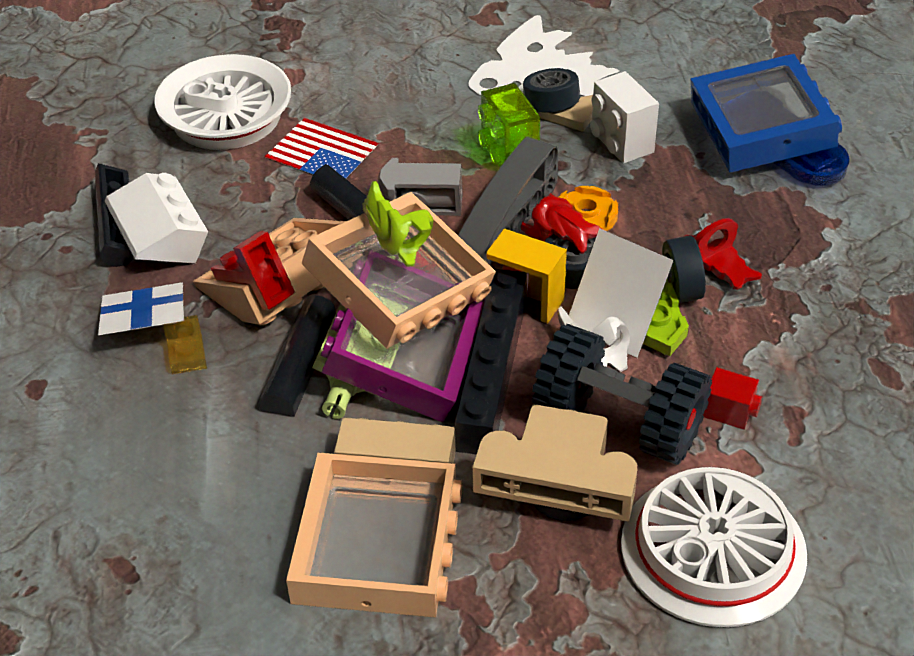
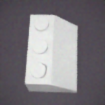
(158, 219)

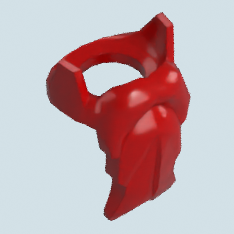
(559, 217)
(722, 257)

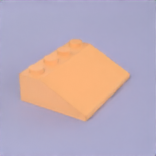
(290, 243)

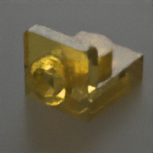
(185, 345)

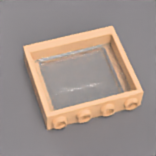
(386, 293)
(375, 535)

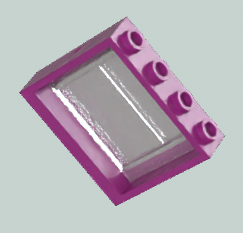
(414, 374)

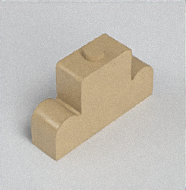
(558, 465)

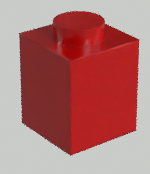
(733, 398)

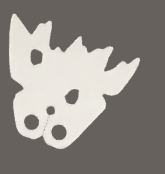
(519, 62)

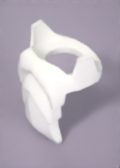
(617, 353)

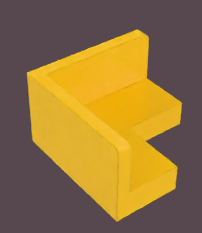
(541, 260)

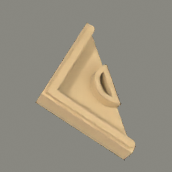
(575, 117)

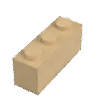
(396, 440)

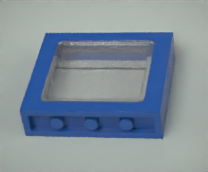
(761, 106)

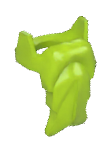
(393, 227)

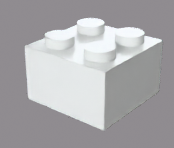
(624, 117)

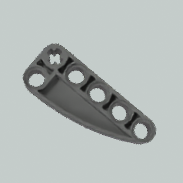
(512, 194)

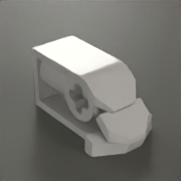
(432, 183)

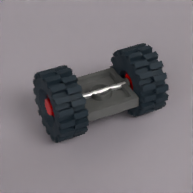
(674, 404)

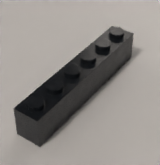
(491, 360)

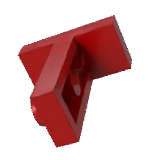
(258, 265)

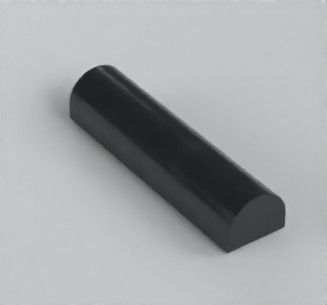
(338, 192)
(113, 246)
(297, 357)

